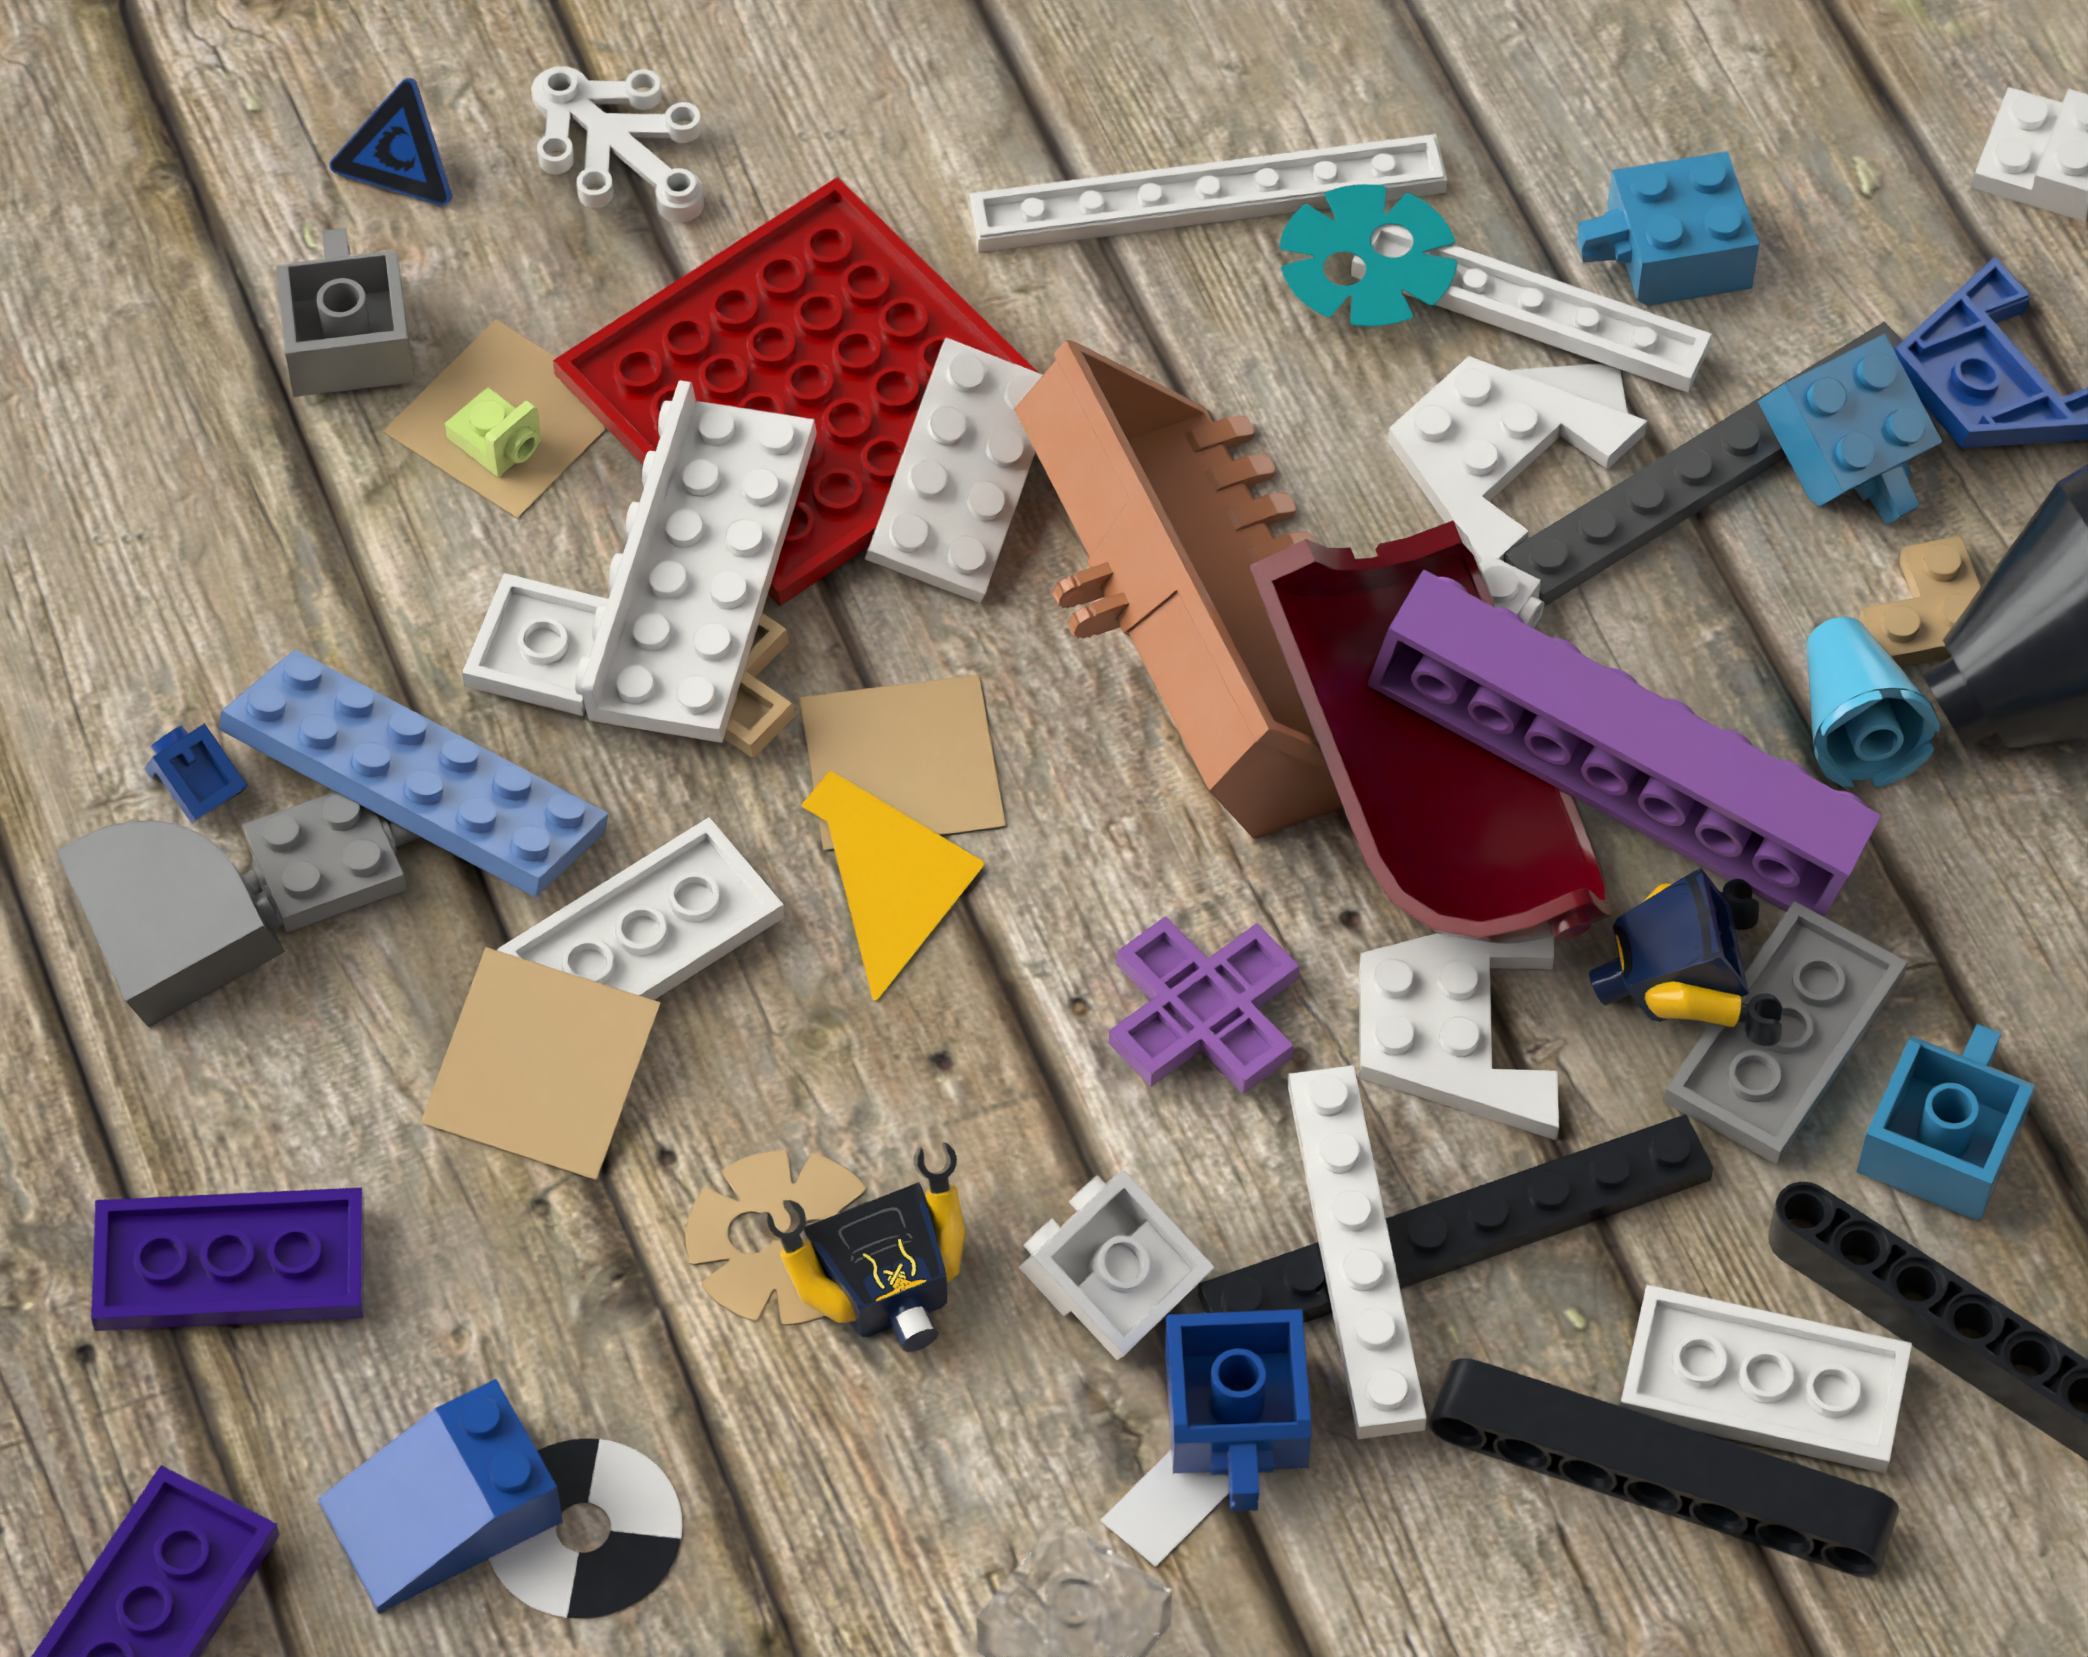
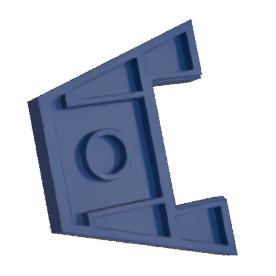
(1979, 379)

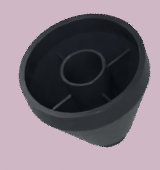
(2025, 635)

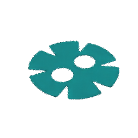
(1378, 294)

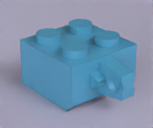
(1676, 229)
(1854, 428)
(1947, 1124)

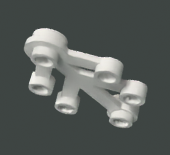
(567, 95)

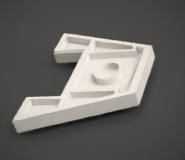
(1485, 430)
(1431, 1028)

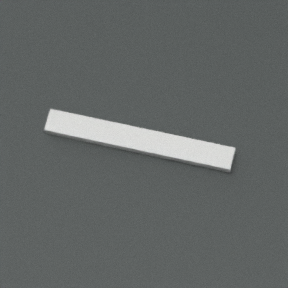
(1200, 193)

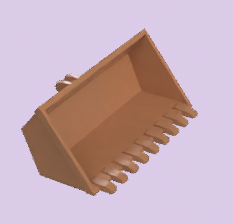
(1172, 556)

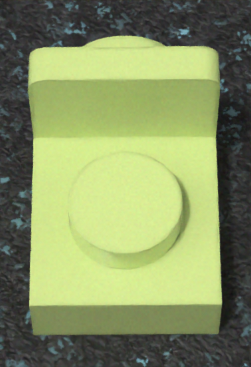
(495, 431)

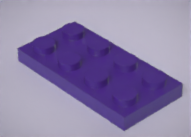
(228, 1259)
(163, 1575)

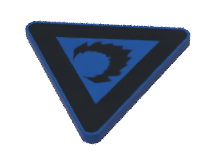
(397, 149)

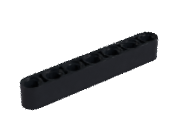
(1933, 1323)
(1664, 1467)

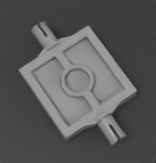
(324, 858)

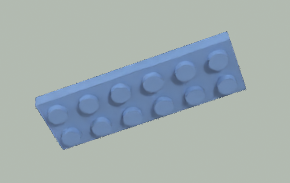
(414, 772)

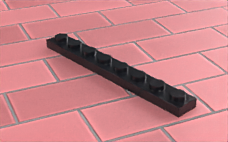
(1487, 1219)

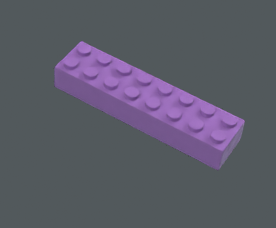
(1620, 746)

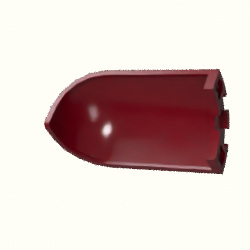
(1436, 817)

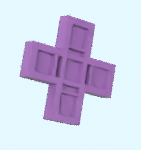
(1204, 1005)

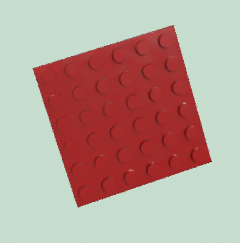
(798, 320)

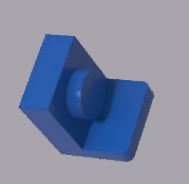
(195, 771)

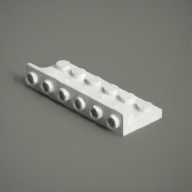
(694, 567)

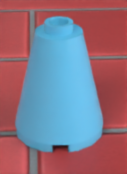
(1864, 708)

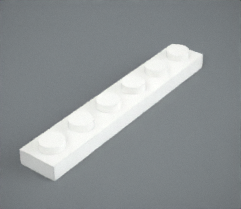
(1559, 313)
(1356, 1253)

